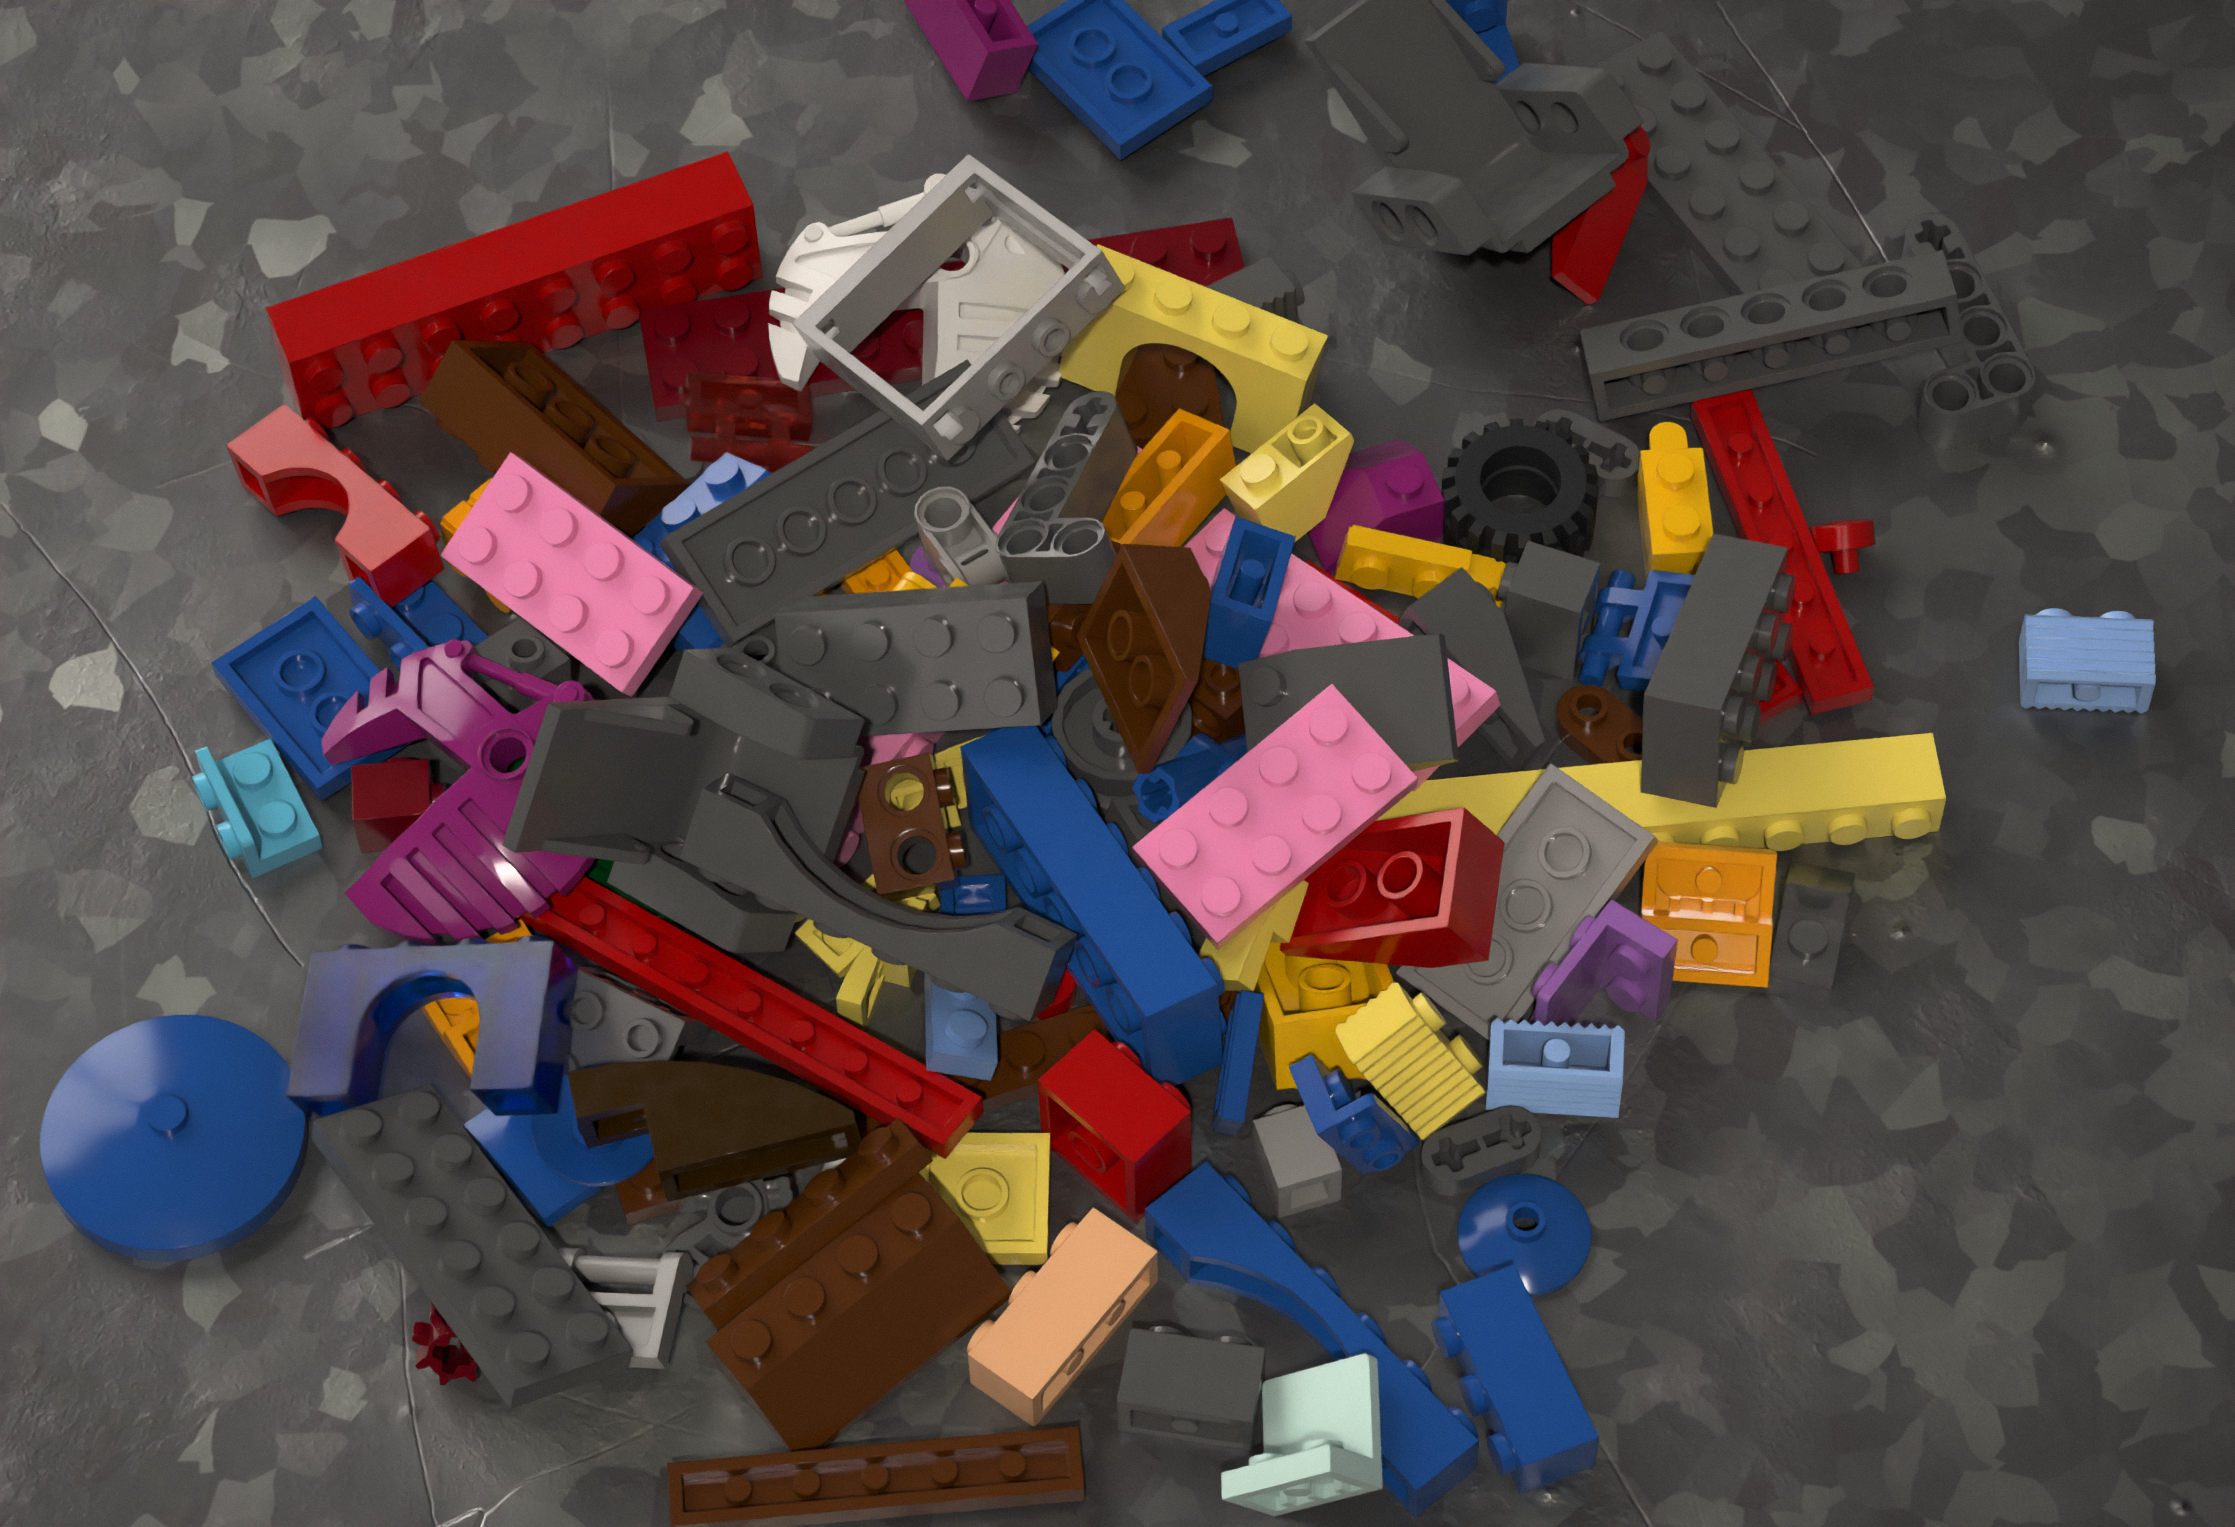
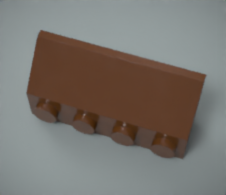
(519, 402)
(859, 1318)

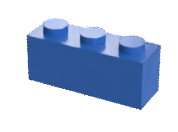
(1515, 1380)

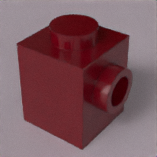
(390, 799)

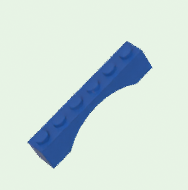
(1222, 1243)

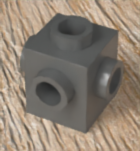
(522, 650)

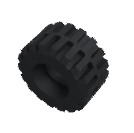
(1519, 463)

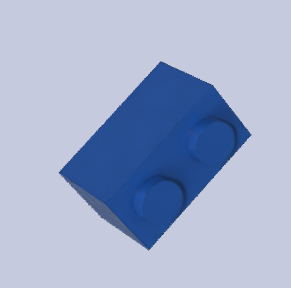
(1245, 592)

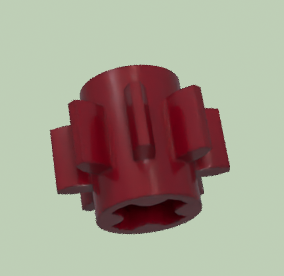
(444, 1359)

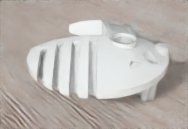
(961, 307)

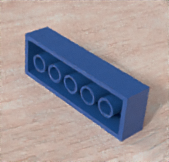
(1077, 873)

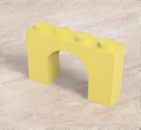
(1260, 353)

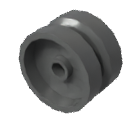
(1095, 744)

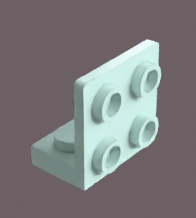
(1316, 1440)

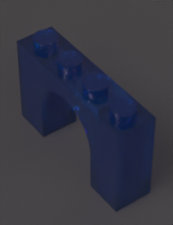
(364, 994)

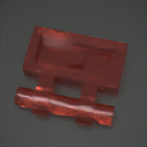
(746, 407)

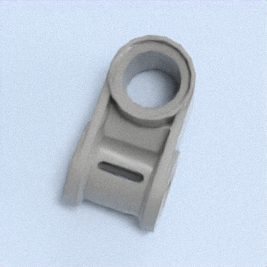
(957, 539)

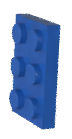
(1115, 72)
(295, 684)

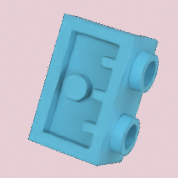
(259, 807)

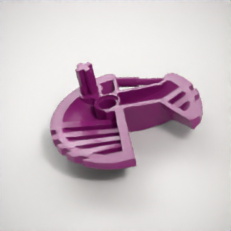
(451, 863)

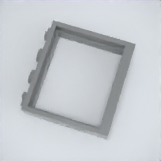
(910, 255)

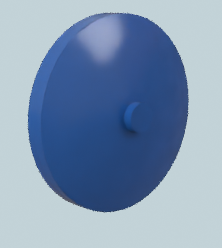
(173, 1138)

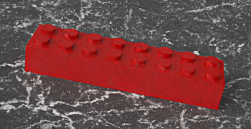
(531, 282)

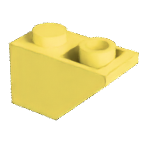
(1292, 474)

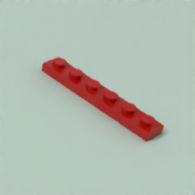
(1769, 513)

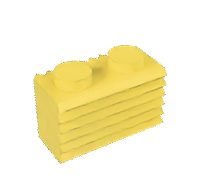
(1410, 1060)

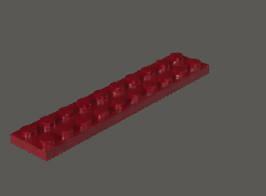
(733, 331)

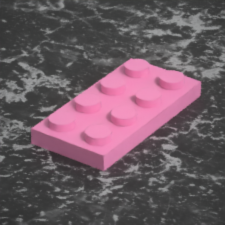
(571, 574)
(1275, 816)

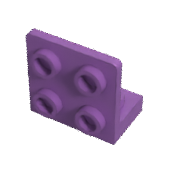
(1610, 953)

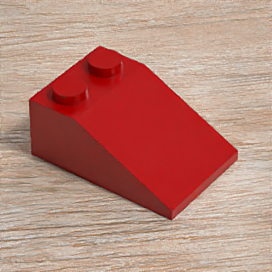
(1405, 894)

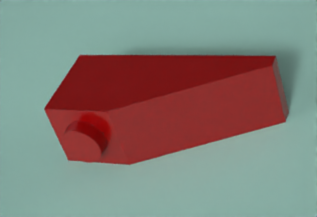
(1591, 241)

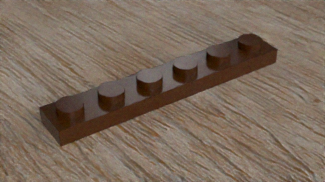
(878, 1480)

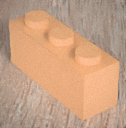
(1061, 1316)

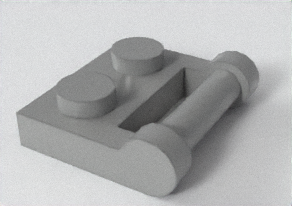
(642, 1319)

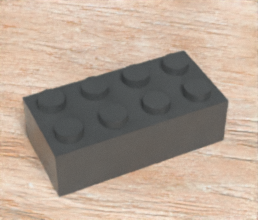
(925, 656)
(1716, 671)

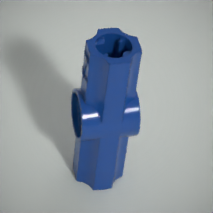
(1181, 778)

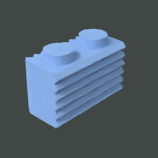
(2086, 661)
(1555, 1068)

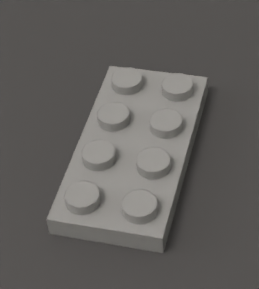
(1559, 865)

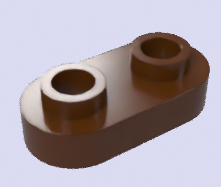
(1600, 736)

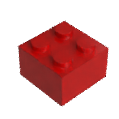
(1116, 1123)

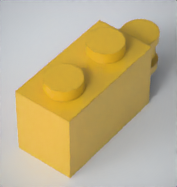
(1673, 502)

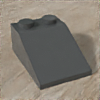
(1392, 683)

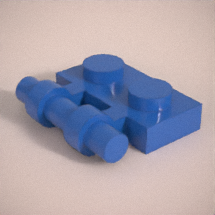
(1654, 617)

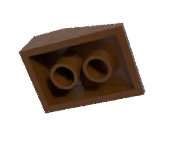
(1147, 643)

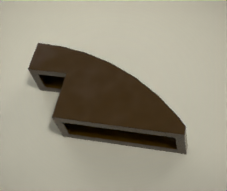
(711, 1121)

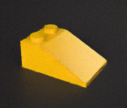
(1306, 1004)

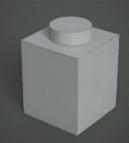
(1295, 1161)

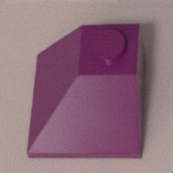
(1385, 491)

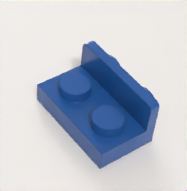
(414, 623)
(1352, 1122)

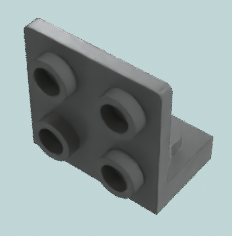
(623, 1023)

